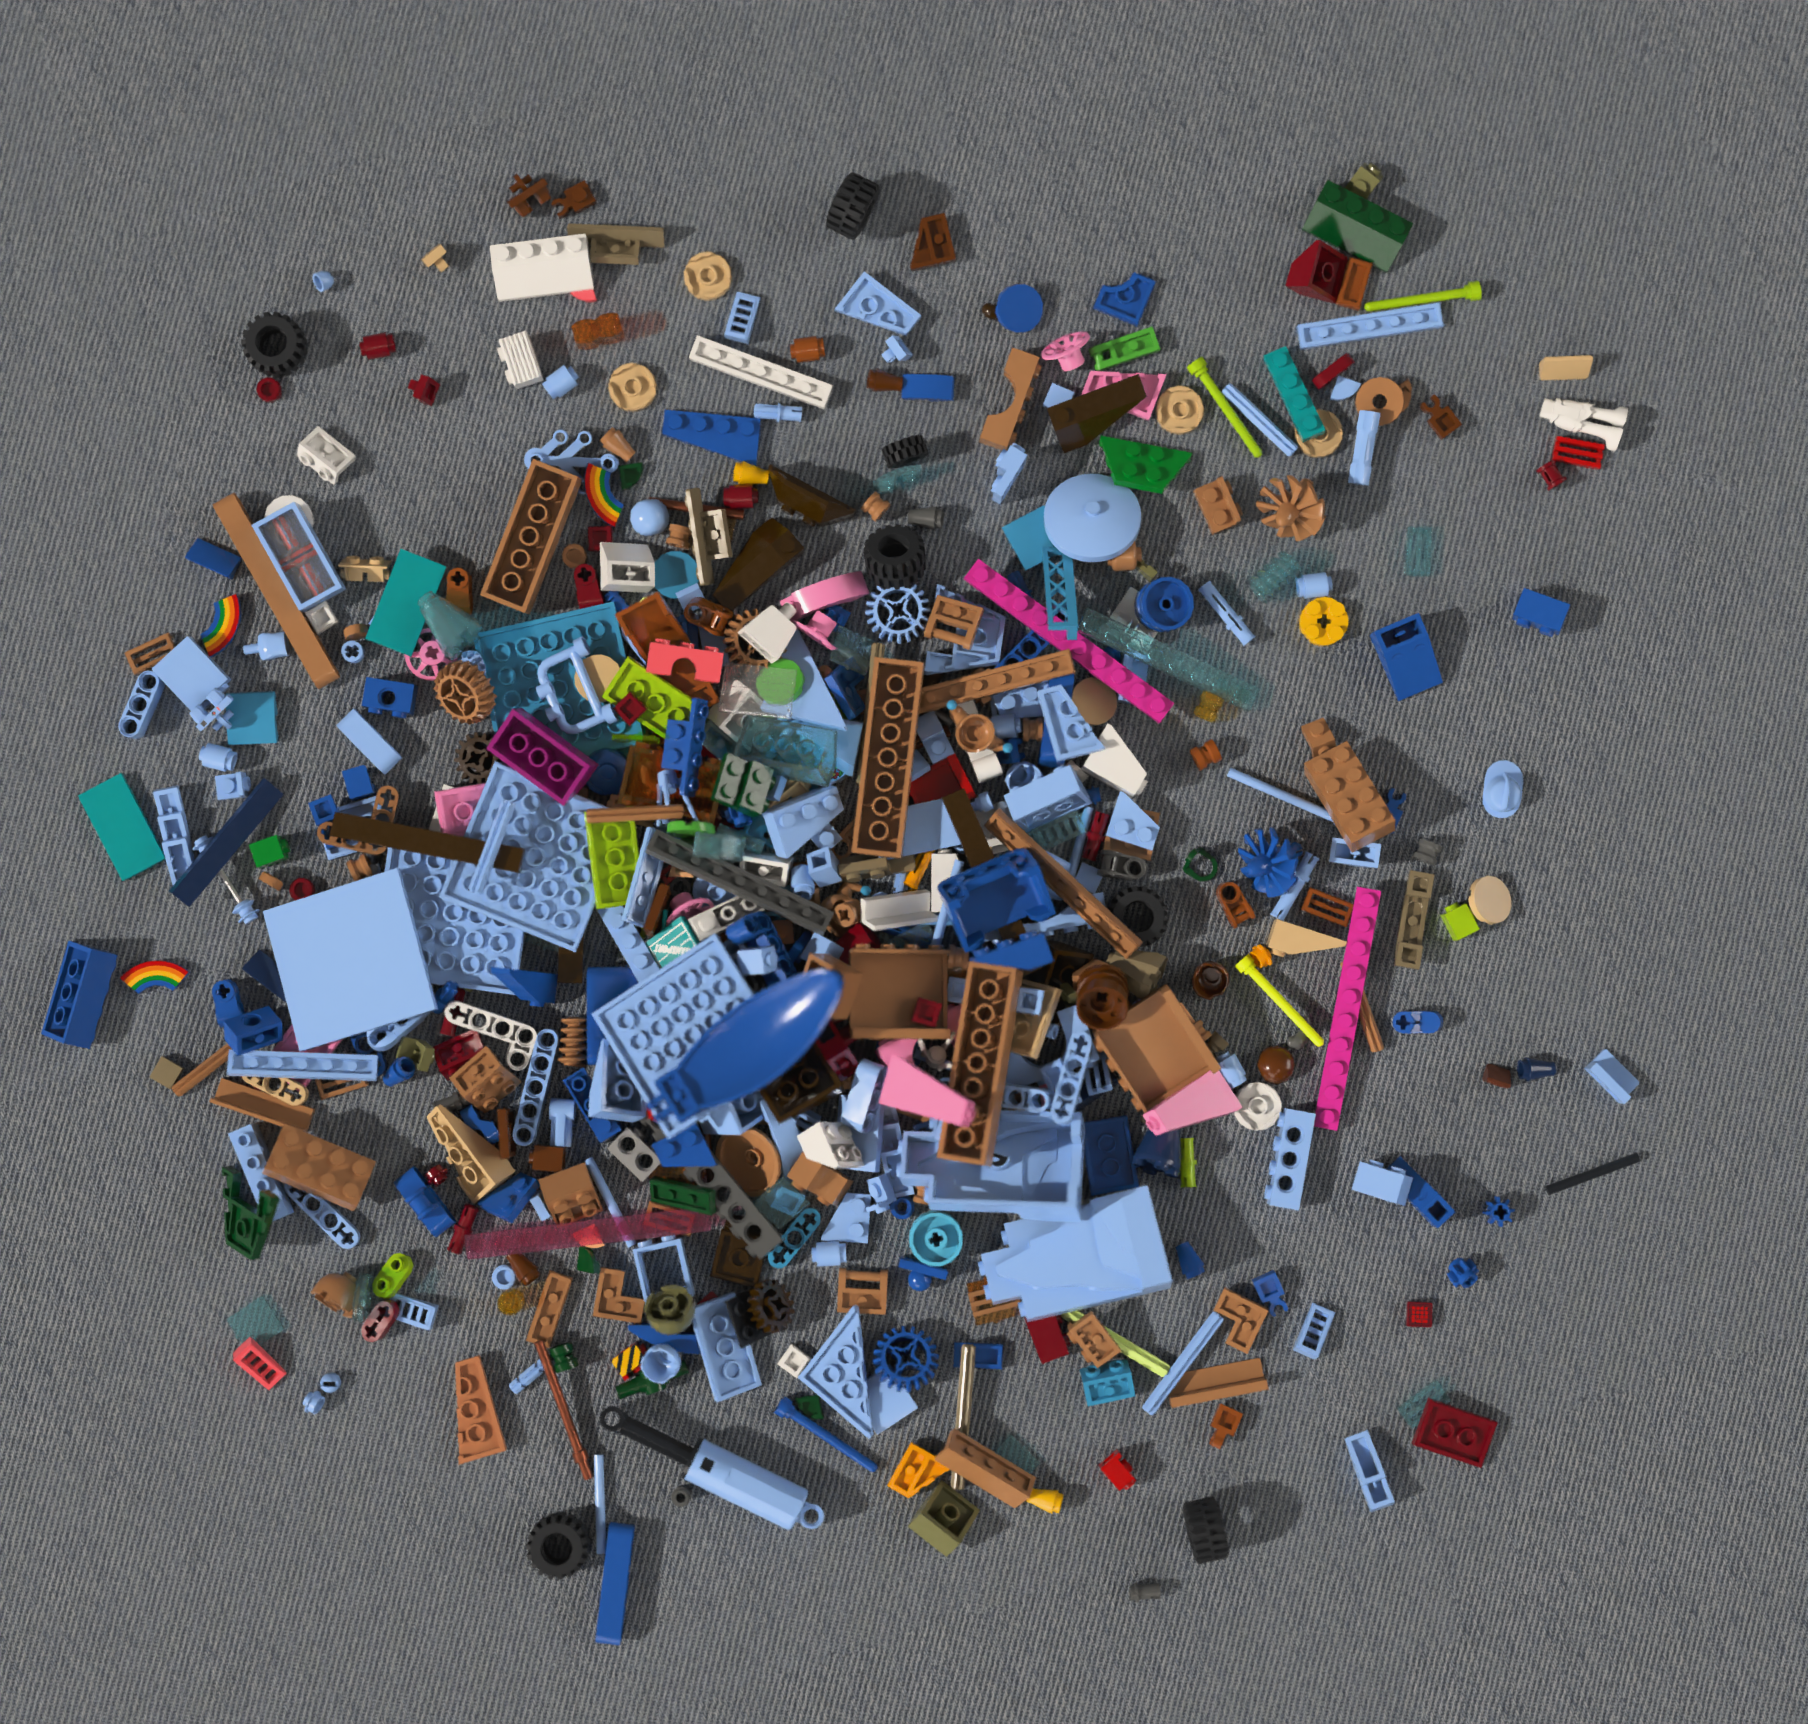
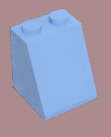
(734, 1117)

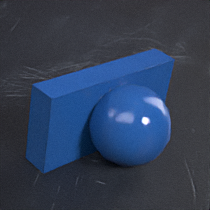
(921, 1274)

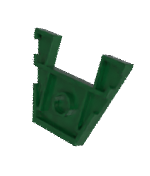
(244, 1224)

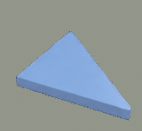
(815, 701)
(840, 1374)

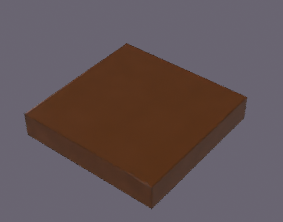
(654, 919)
(506, 1127)

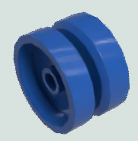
(1177, 600)

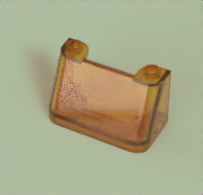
(640, 782)

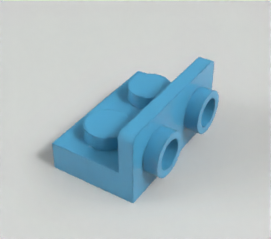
(1108, 1382)

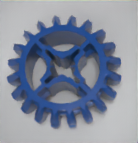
(914, 1365)

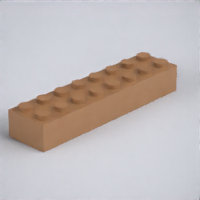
(888, 757)
(982, 1060)

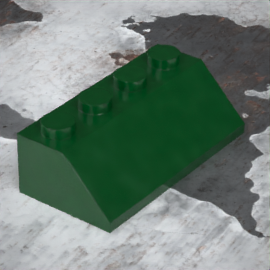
(1357, 226)

